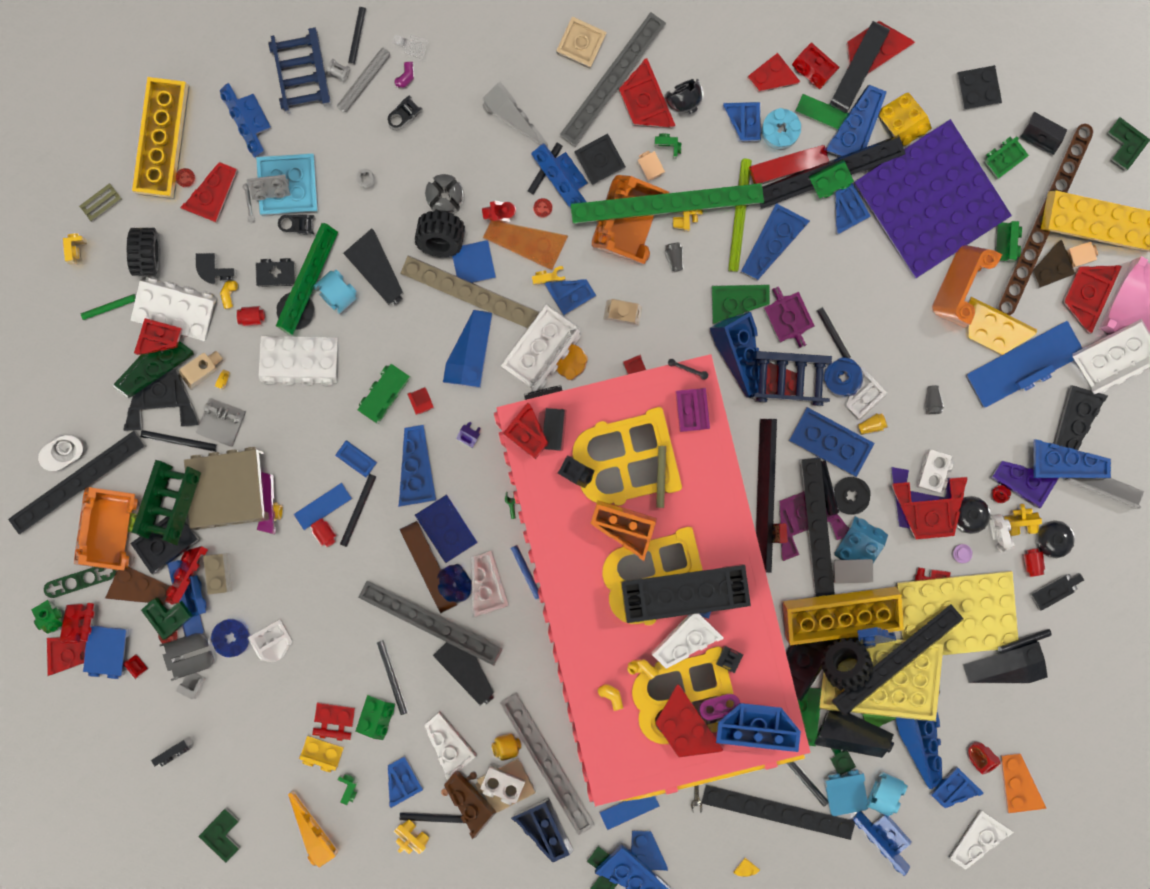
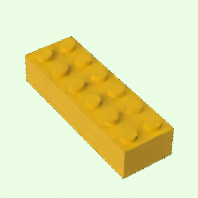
(160, 137)
(1097, 220)
(842, 615)

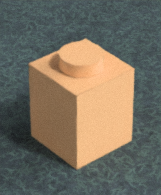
(650, 166)
(1082, 254)

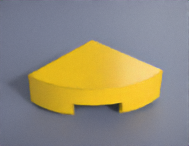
(222, 379)
(746, 868)

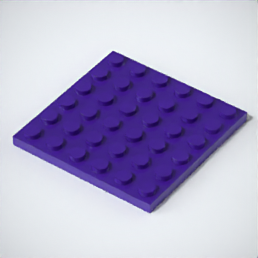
(932, 199)

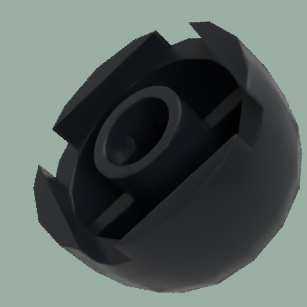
(686, 96)
(973, 515)
(1055, 539)

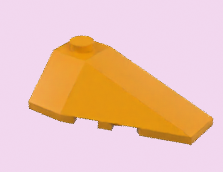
(315, 840)

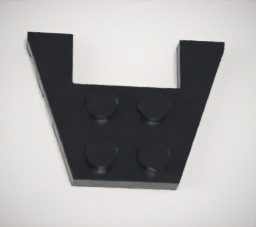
(162, 393)

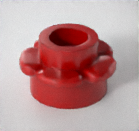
(999, 497)

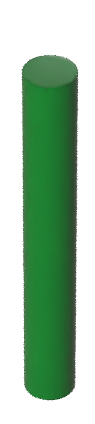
(107, 307)

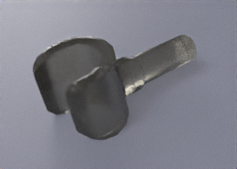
(696, 802)

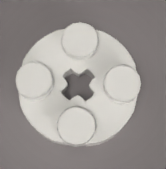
(1000, 531)

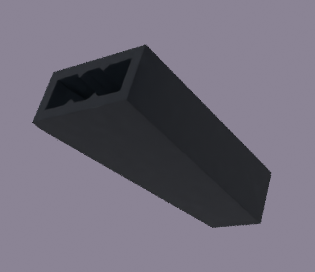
(375, 267)
(466, 671)
(853, 735)

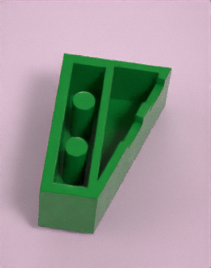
(383, 393)

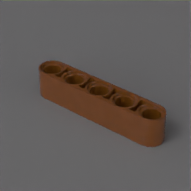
(425, 562)

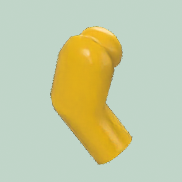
(641, 666)

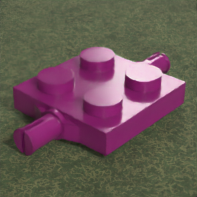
(789, 317)

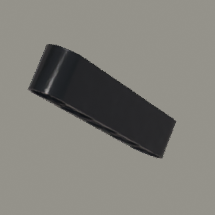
(859, 67)

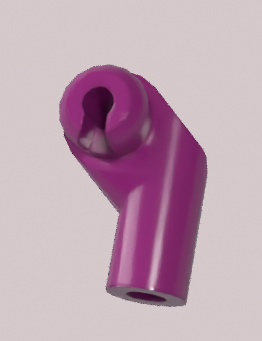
(407, 77)

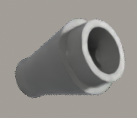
(675, 255)
(934, 402)

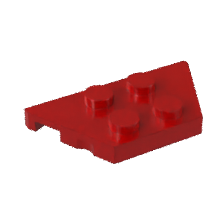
(892, 46)
(644, 98)
(1090, 292)
(685, 727)

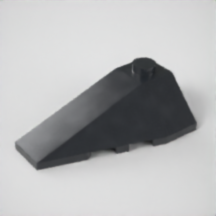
(1015, 666)

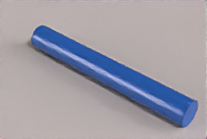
(525, 571)

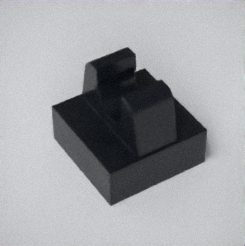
(729, 659)

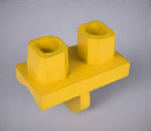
(684, 222)
(1024, 517)
(404, 832)

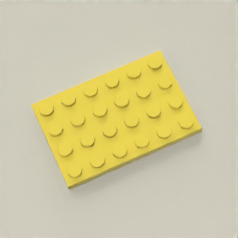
(981, 599)
(907, 695)

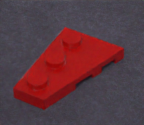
(187, 568)
(63, 656)

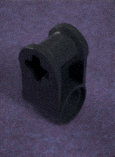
(405, 113)
(298, 224)

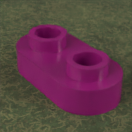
(719, 705)

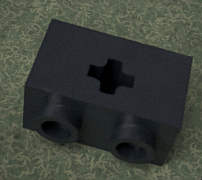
(285, 278)

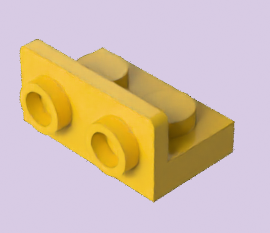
(71, 251)
(321, 753)

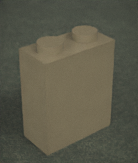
(217, 573)

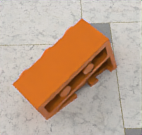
(625, 526)

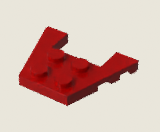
(932, 517)

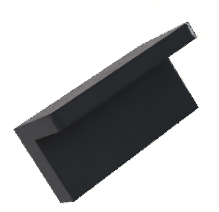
(1044, 133)
(554, 428)

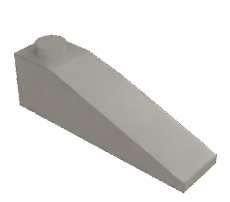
(504, 107)

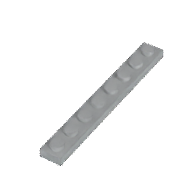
(547, 764)

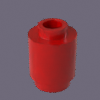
(250, 316)
(323, 533)
(1034, 562)

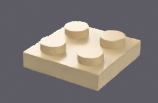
(581, 42)

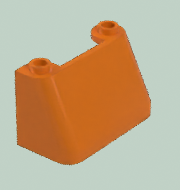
(626, 235)
(950, 298)
(104, 528)

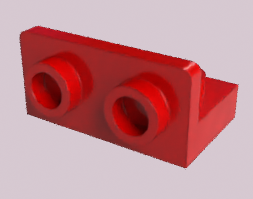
(815, 65)

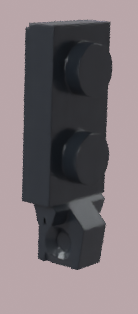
(1056, 590)

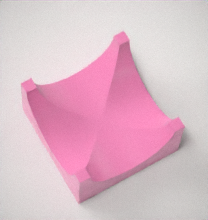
(1131, 299)

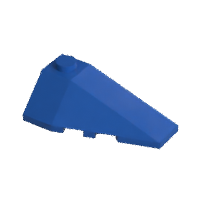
(736, 344)
(922, 744)

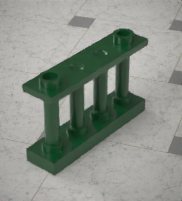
(152, 499)

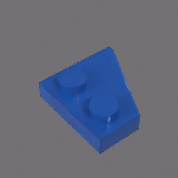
(745, 119)

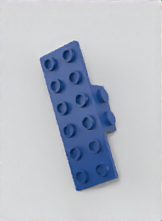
(1025, 364)

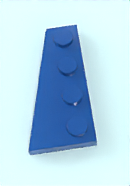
(629, 871)

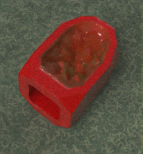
(983, 758)

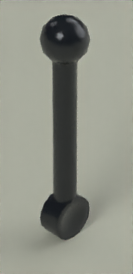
(703, 375)

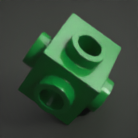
(47, 617)

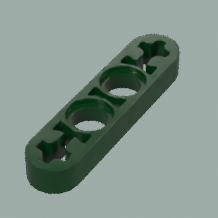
(80, 581)

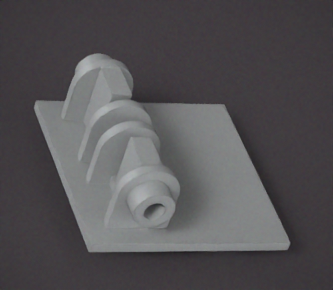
(269, 187)
(220, 422)

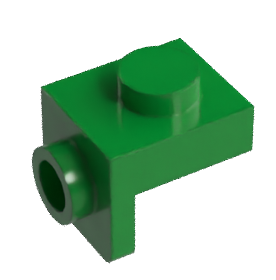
(665, 140)
(349, 794)

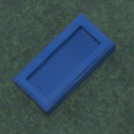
(356, 458)

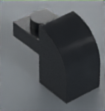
(207, 269)

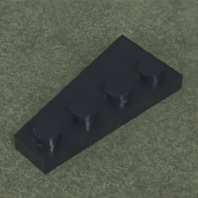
(1078, 415)

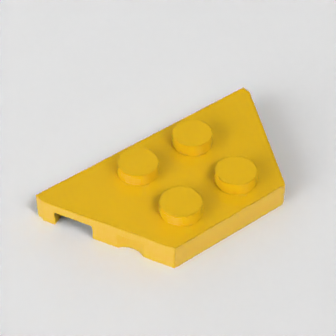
(997, 329)

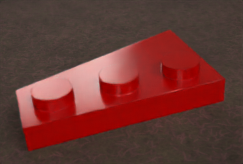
(211, 194)

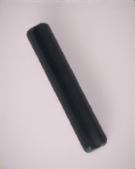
(830, 499)

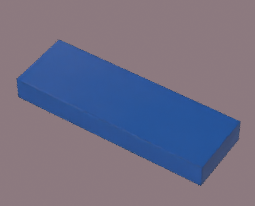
(322, 506)
(627, 810)

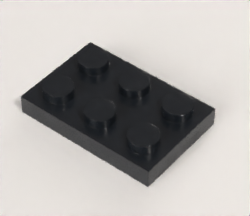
(157, 552)

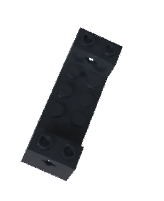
(685, 593)

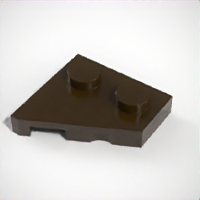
(1053, 266)

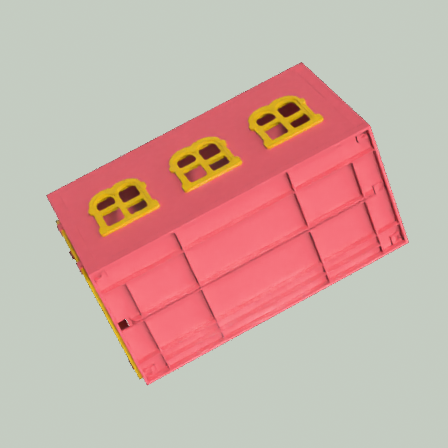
(582, 591)

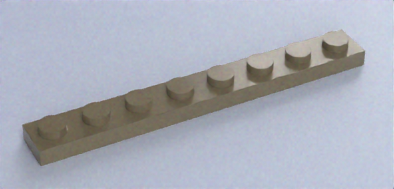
(468, 292)

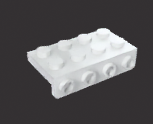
(174, 306)
(541, 348)
(1115, 357)
(298, 360)

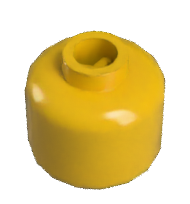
(506, 746)

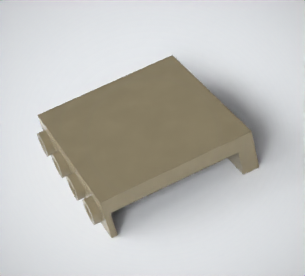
(227, 489)

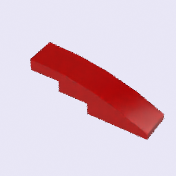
(788, 164)

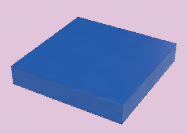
(474, 262)

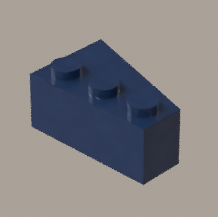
(544, 829)

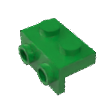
(1006, 157)
(831, 179)
(1008, 240)
(375, 718)

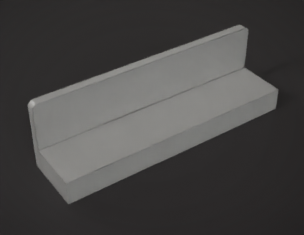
(1111, 489)

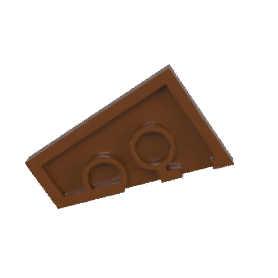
(136, 587)
(474, 808)

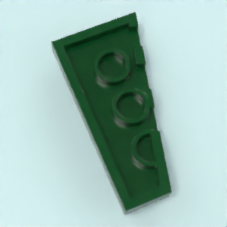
(149, 368)

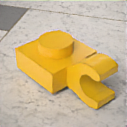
(544, 277)

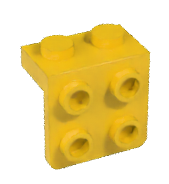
(905, 118)

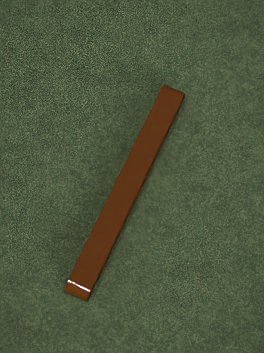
(1029, 244)

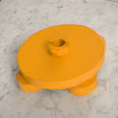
(573, 363)

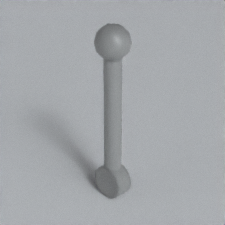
(251, 219)

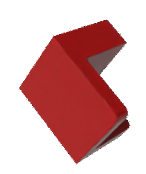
(634, 365)
(420, 401)

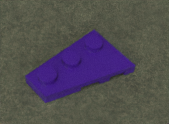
(1022, 482)

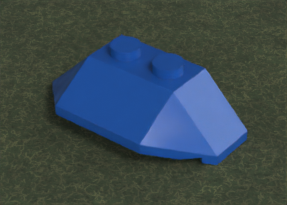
(759, 728)

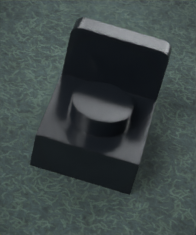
(576, 472)

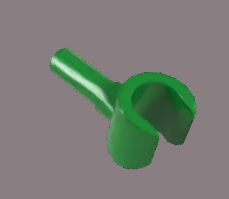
(510, 501)

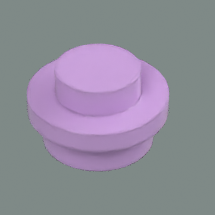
(962, 553)

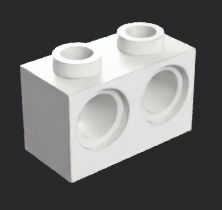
(930, 469)
(504, 780)

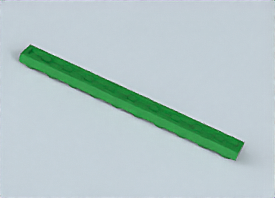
(667, 203)

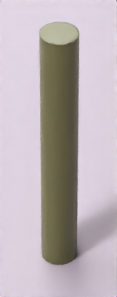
(661, 471)

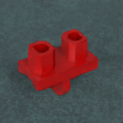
(499, 211)

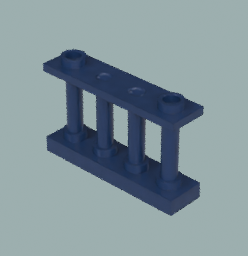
(319, 76)
(801, 361)

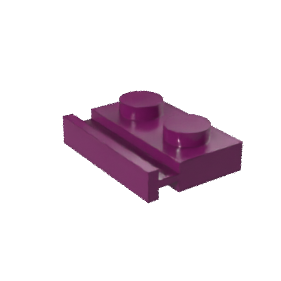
(692, 409)

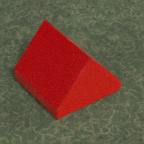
(135, 666)

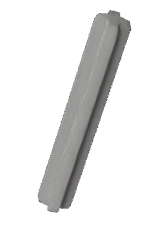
(363, 79)

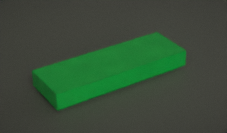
(820, 112)

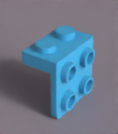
(861, 541)
(846, 792)

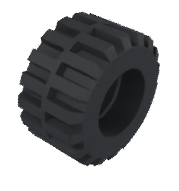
(439, 234)
(143, 251)
(853, 677)

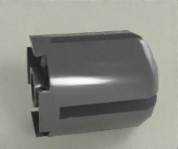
(441, 184)
(189, 665)

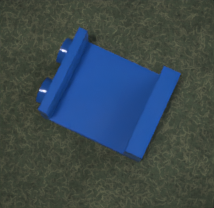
(105, 652)

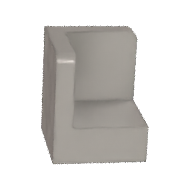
(191, 685)

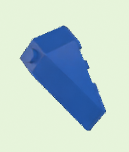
(468, 356)

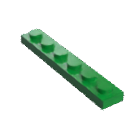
(307, 278)

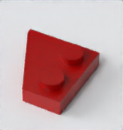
(527, 432)

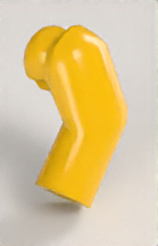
(226, 291)
(612, 694)

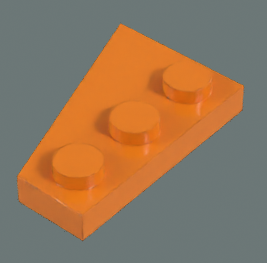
(1019, 785)

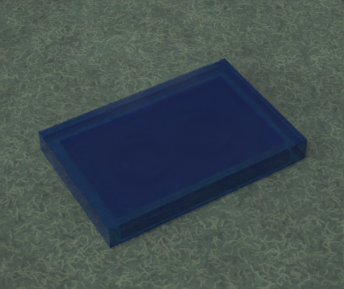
(446, 528)

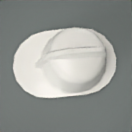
(60, 452)

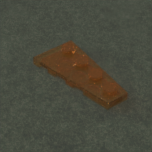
(530, 243)

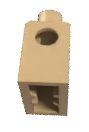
(623, 311)
(193, 374)

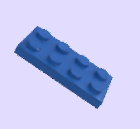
(831, 442)

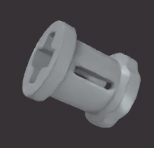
(337, 70)
(366, 184)

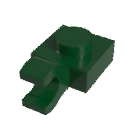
(842, 761)

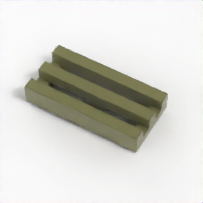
(87, 211)

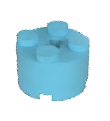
(792, 129)
(335, 291)
(886, 794)

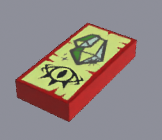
(780, 533)

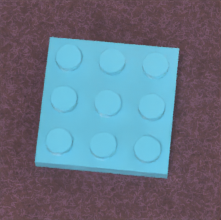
(302, 183)

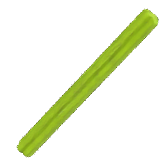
(739, 219)

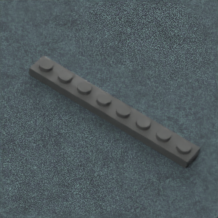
(612, 79)
(430, 623)

